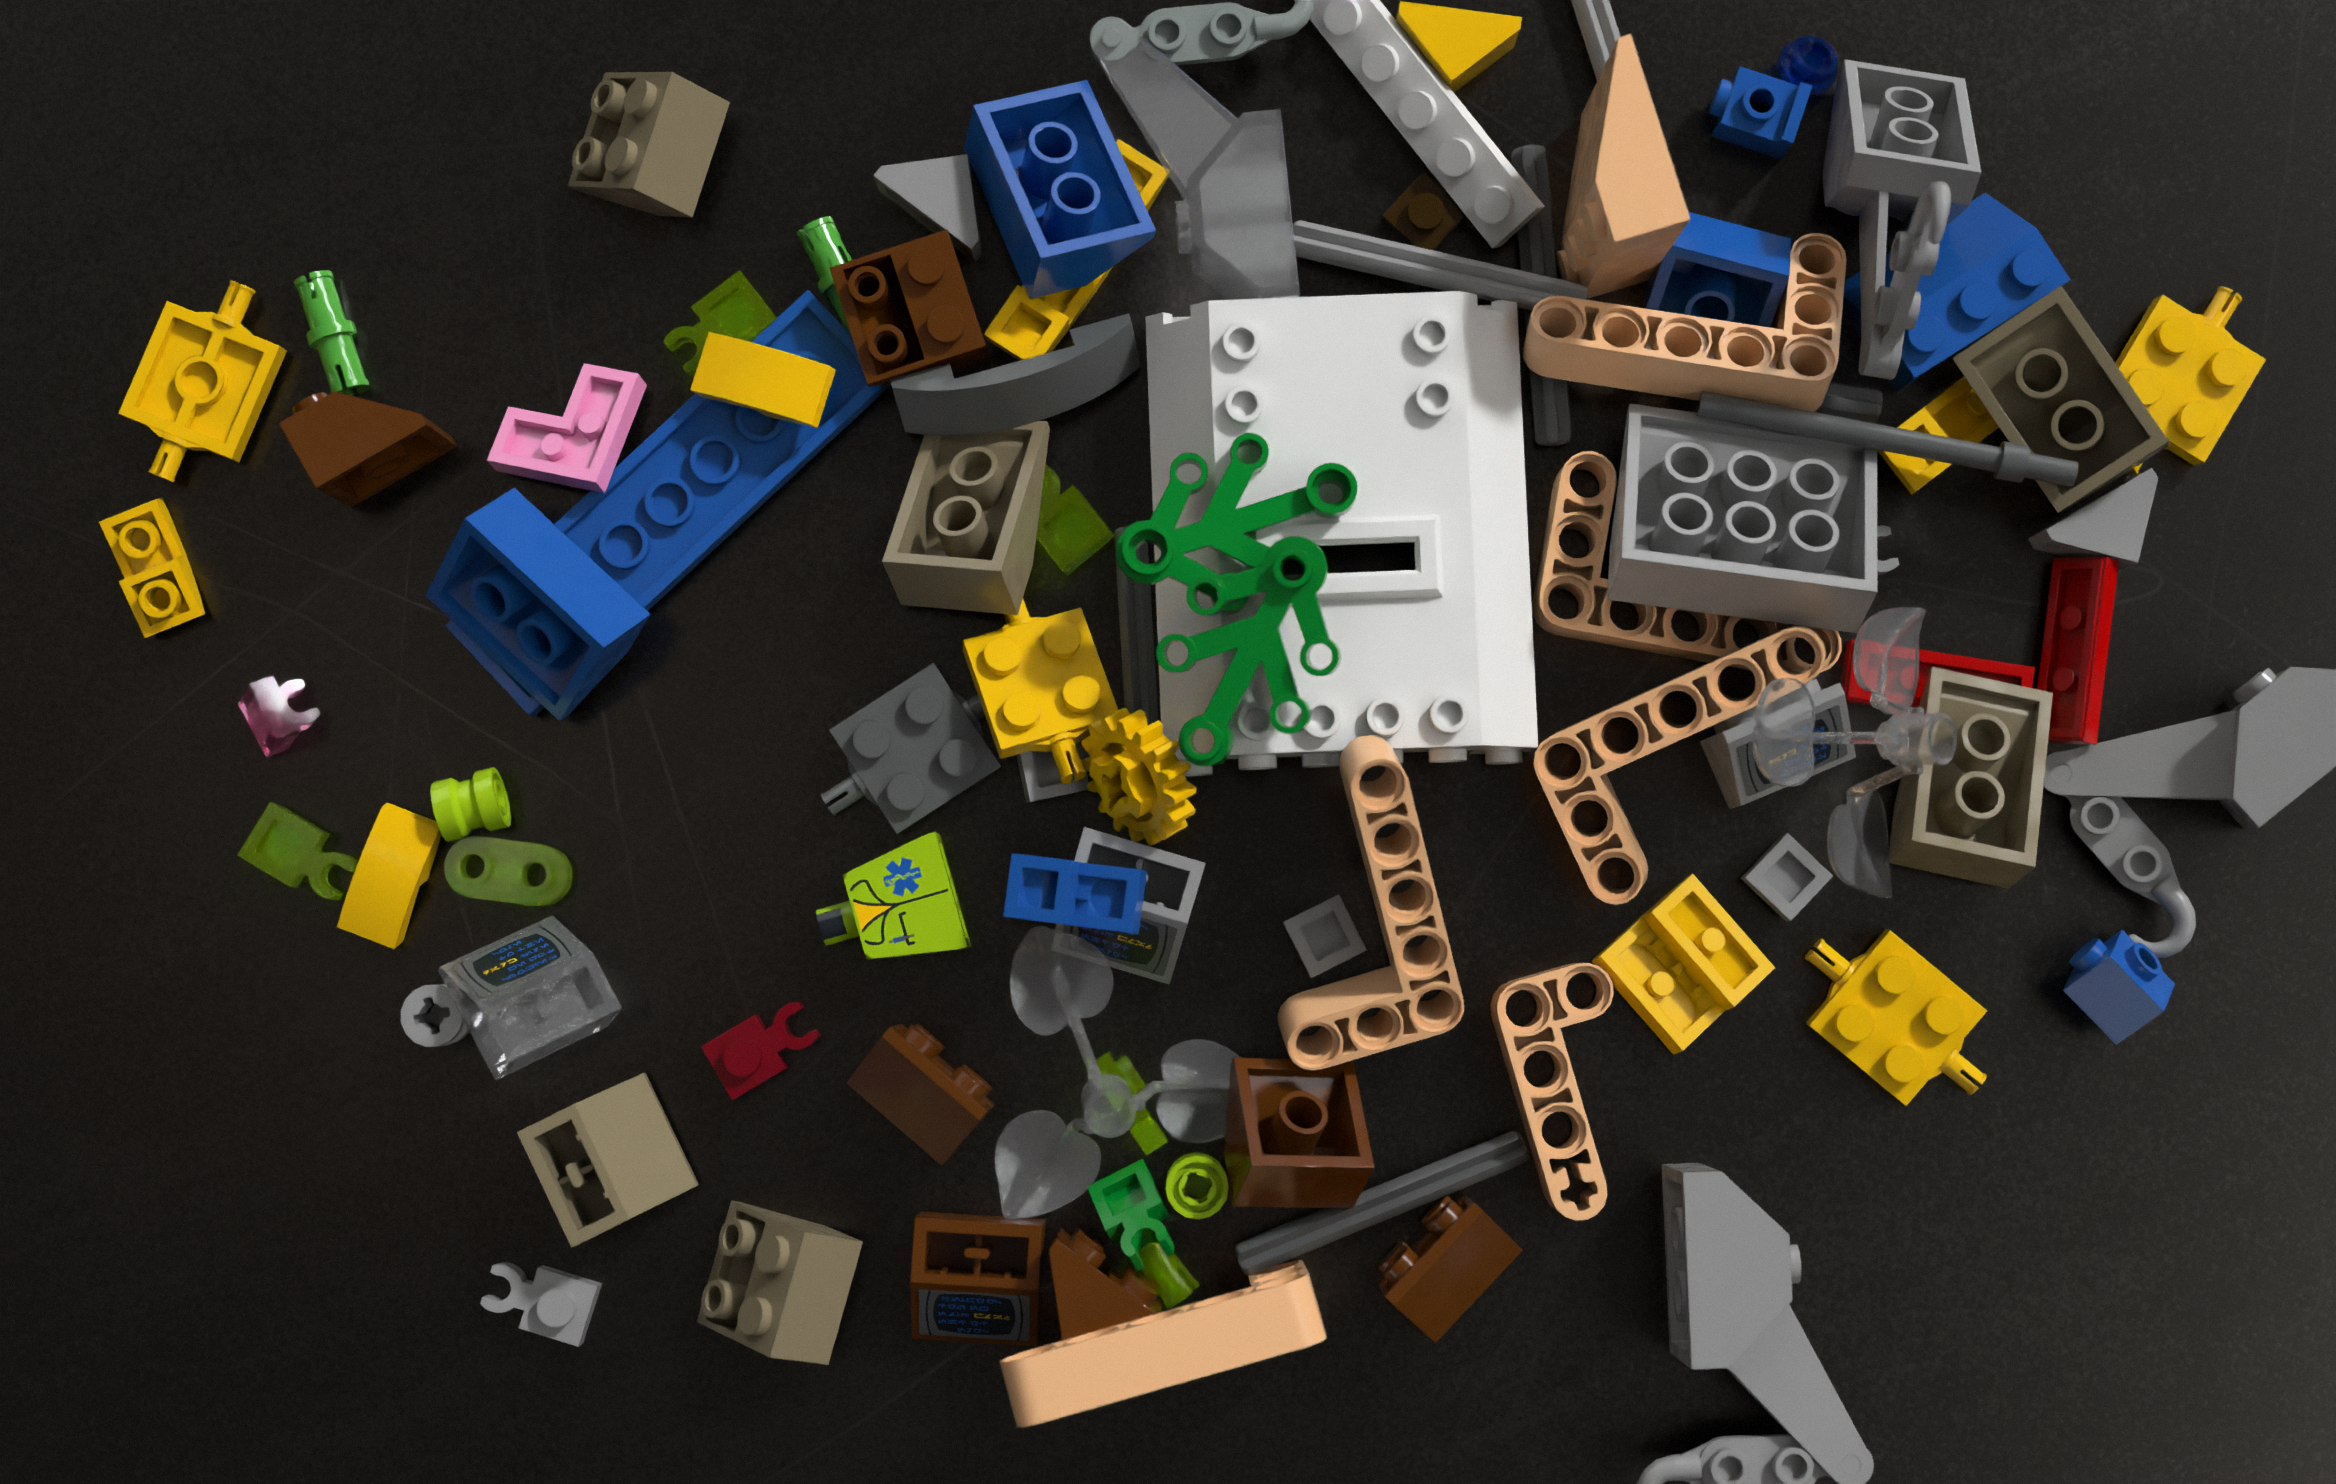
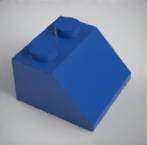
(1721, 273)

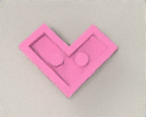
(583, 443)

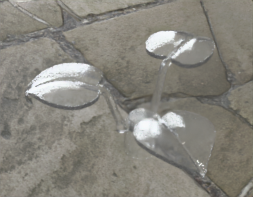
(1784, 740)
(1038, 1156)

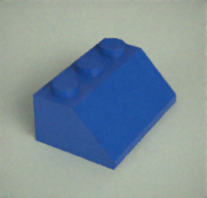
(1056, 186)
(1984, 275)
(535, 602)

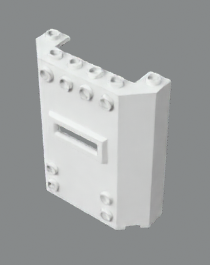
(1431, 425)

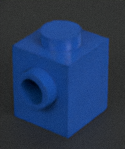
(2118, 985)

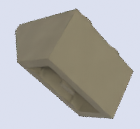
(648, 142)
(607, 1159)
(779, 1283)

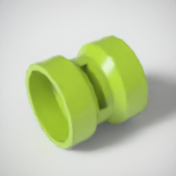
(470, 804)
(1194, 1175)

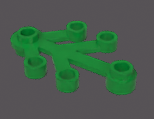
(1222, 524)
(1256, 641)

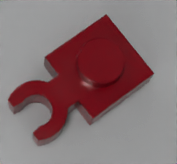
(752, 1054)

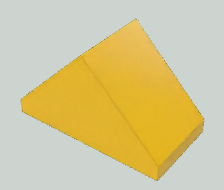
(1458, 40)

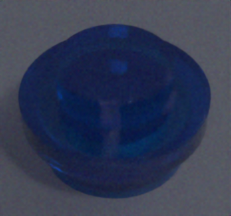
(1809, 62)

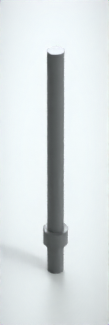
(2008, 461)

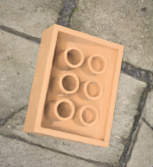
(1623, 184)

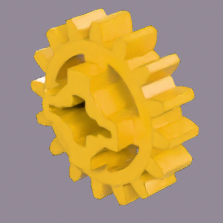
(1138, 776)

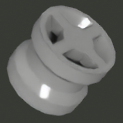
(443, 1015)

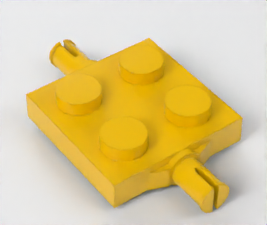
(2189, 372)
(202, 381)
(1040, 685)
(1896, 1016)

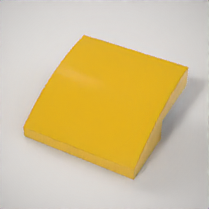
(1683, 964)

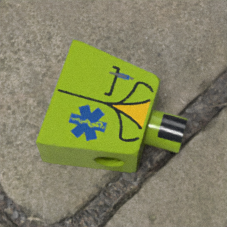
(899, 904)

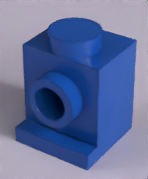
(1766, 132)

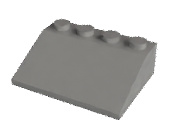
(1743, 521)

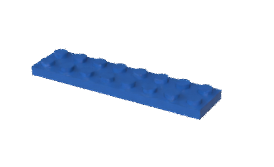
(704, 475)

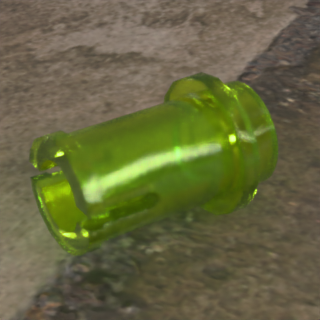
(1167, 1274)

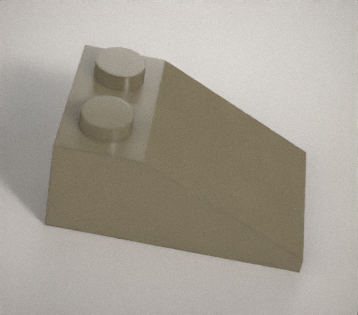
(2062, 396)
(970, 521)
(1985, 805)

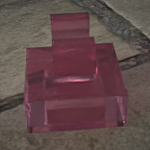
(271, 717)

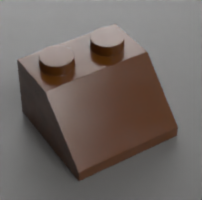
(360, 444)
(1295, 1135)

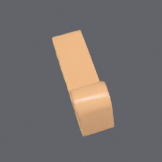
(1561, 1090)

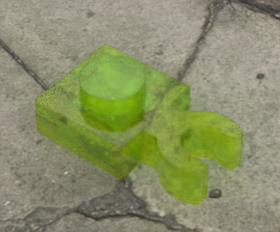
(728, 310)
(1068, 525)
(291, 848)
(1144, 1127)

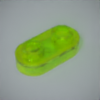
(506, 871)

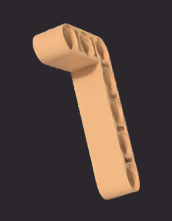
(1648, 341)
(1583, 580)
(1654, 733)
(1400, 916)
(1166, 1347)

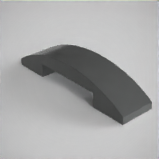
(1019, 391)

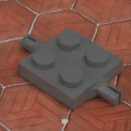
(912, 749)

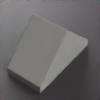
(938, 196)
(2106, 526)

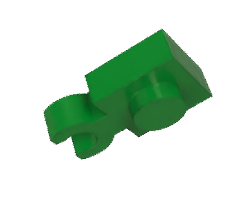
(1132, 1211)

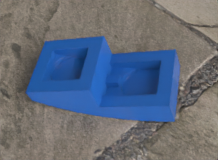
(1075, 893)

